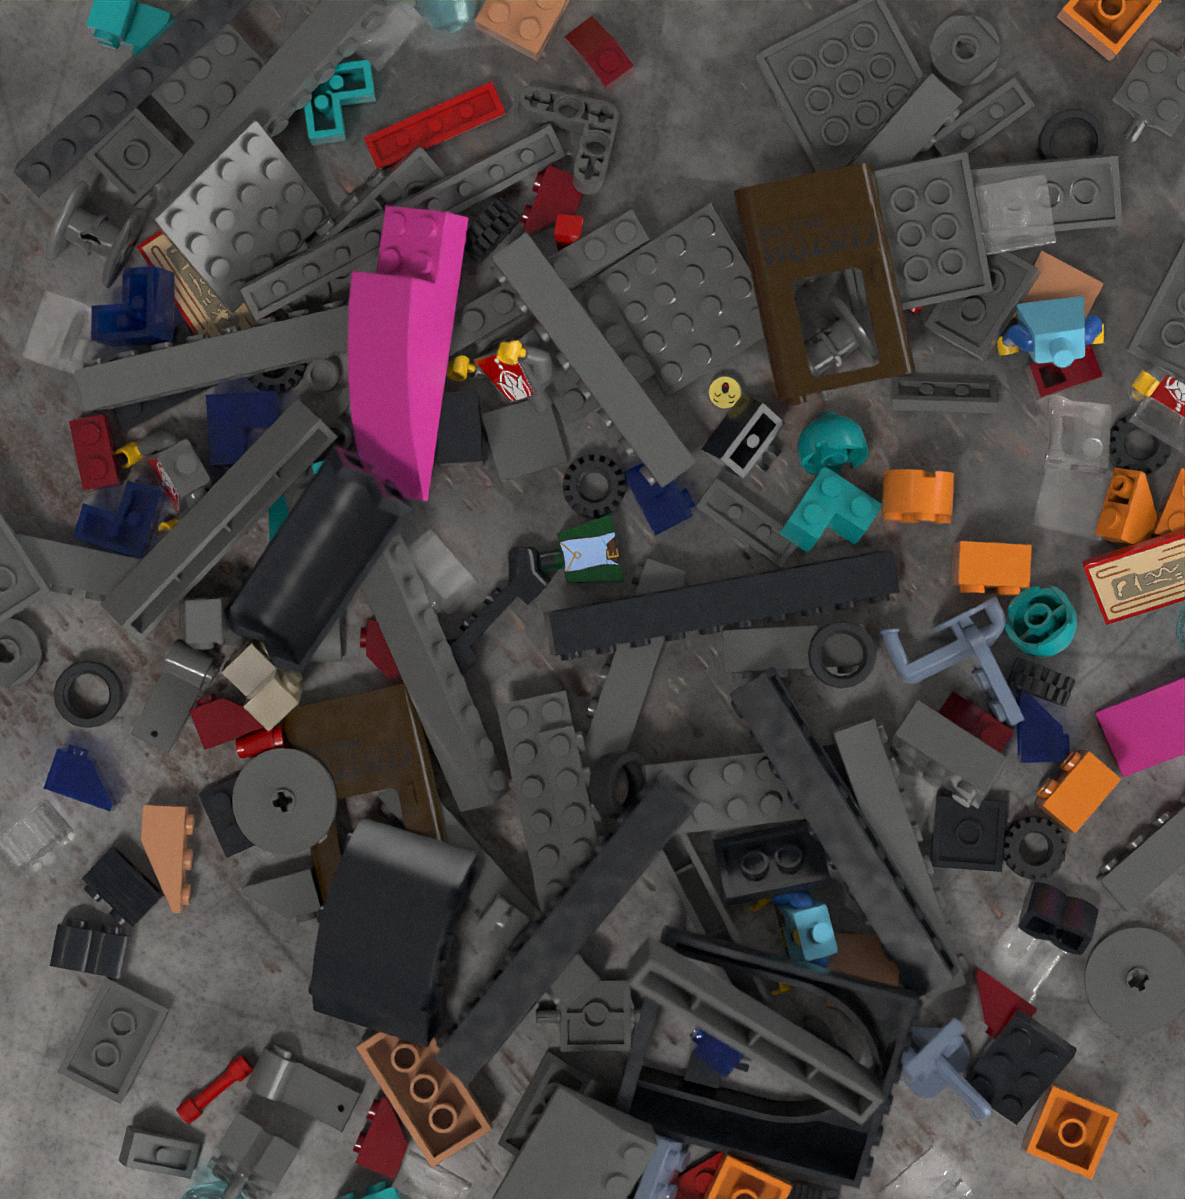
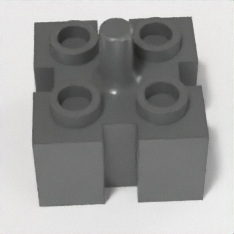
(250, 1160)

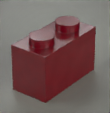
(96, 453)

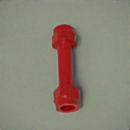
(192, 1108)

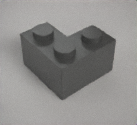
(205, 622)

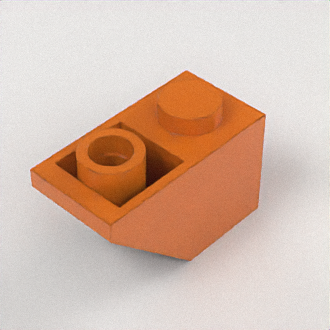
(1127, 509)

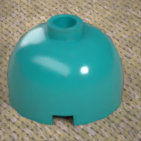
(831, 442)
(1041, 621)

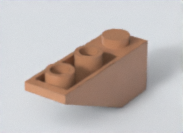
(165, 842)

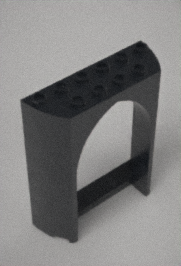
(784, 1134)

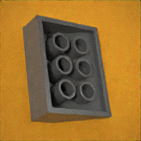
(579, 1152)

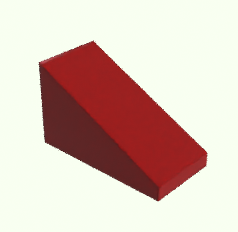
(567, 230)

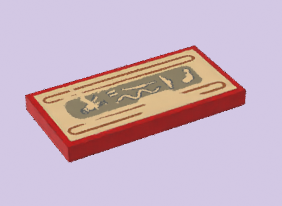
(192, 296)
(1139, 577)

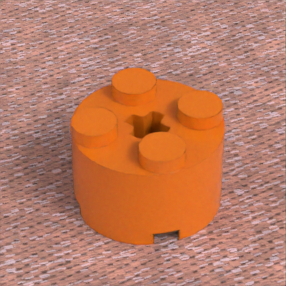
(917, 496)

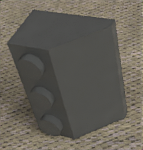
(550, 1073)

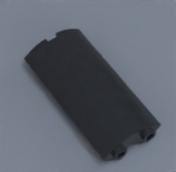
(317, 559)

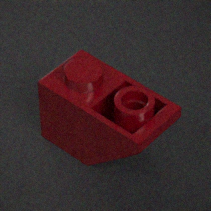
(553, 197)
(1050, 379)
(385, 1141)

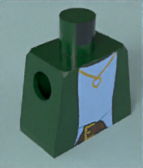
(586, 553)

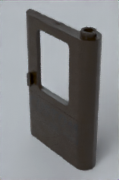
(814, 229)
(368, 746)

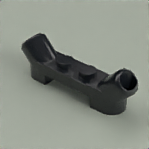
(524, 581)

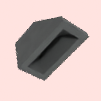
(288, 895)

